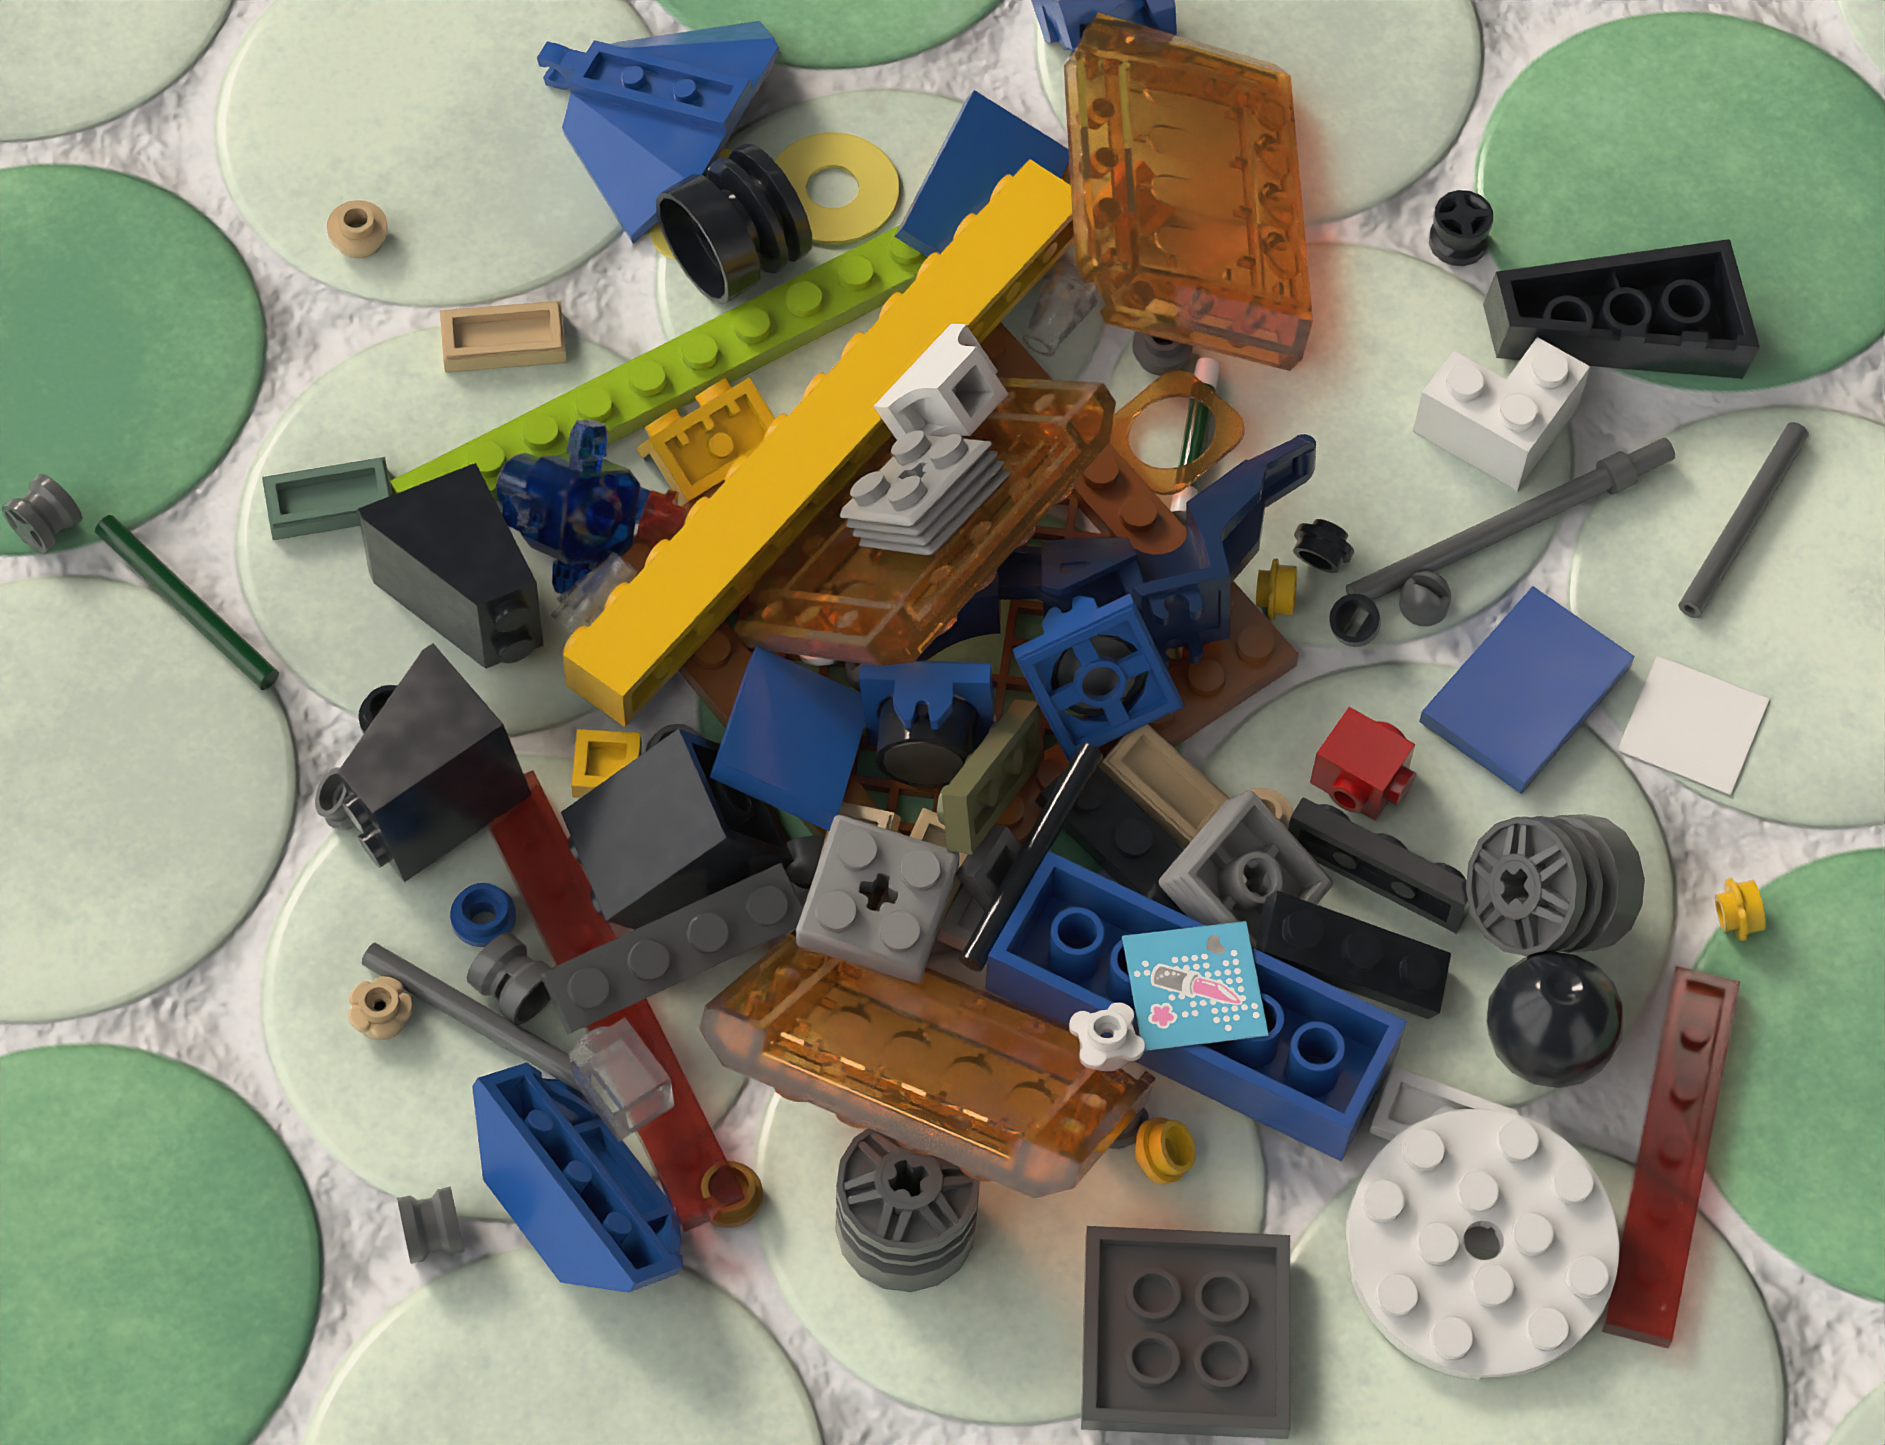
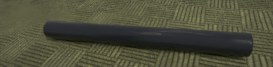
(1031, 855)

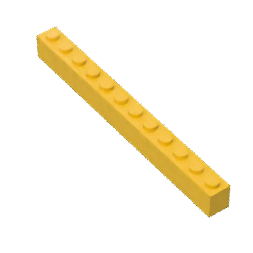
(813, 451)

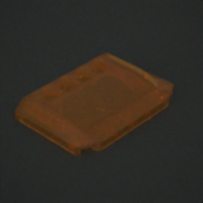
(1188, 191)
(889, 605)
(925, 1065)

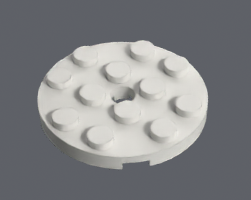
(1466, 1311)

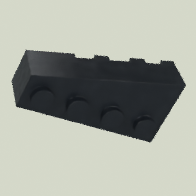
(1631, 311)

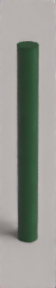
(187, 602)

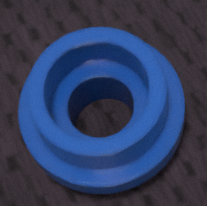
(477, 899)

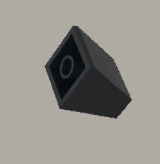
(455, 566)
(429, 769)
(669, 833)

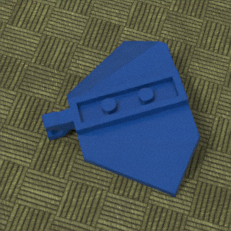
(656, 108)

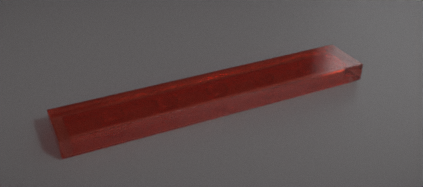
(1671, 1157)

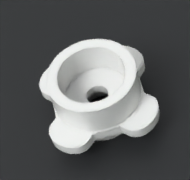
(1107, 1053)

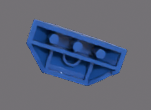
(572, 1184)

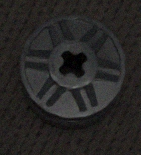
(734, 223)

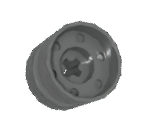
(1555, 884)
(898, 1237)

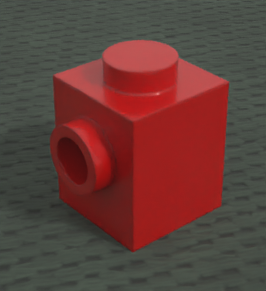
(1364, 764)

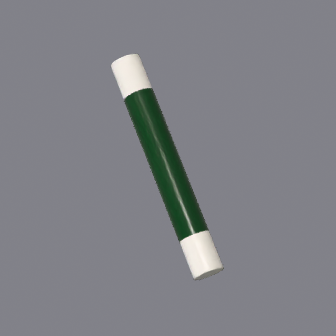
(1195, 433)

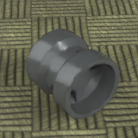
(510, 977)

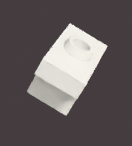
(945, 389)

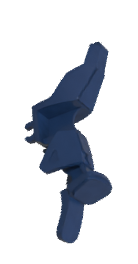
(1177, 592)

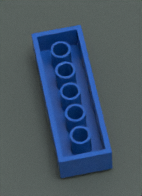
(1303, 1079)

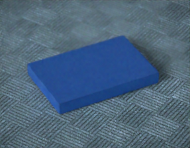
(974, 157)
(1526, 689)
(791, 738)

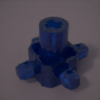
(572, 503)

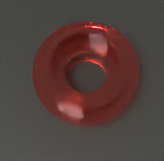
(661, 517)

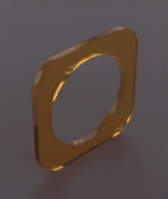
(1228, 432)

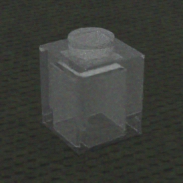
(621, 1078)

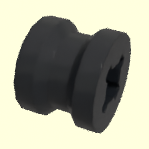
(1474, 219)

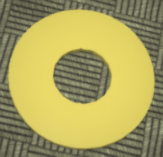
(860, 158)

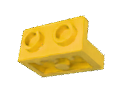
(705, 443)

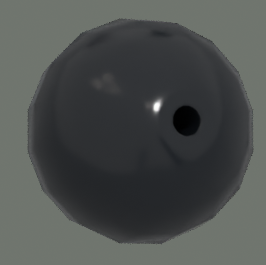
(1555, 1019)

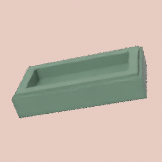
(323, 497)

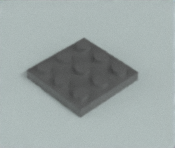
(1186, 1332)

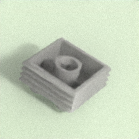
(923, 493)
(1238, 842)
(899, 934)

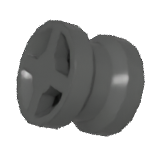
(42, 513)
(430, 1225)

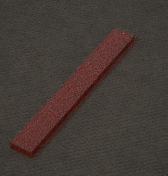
(560, 905)

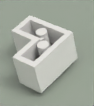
(1497, 420)

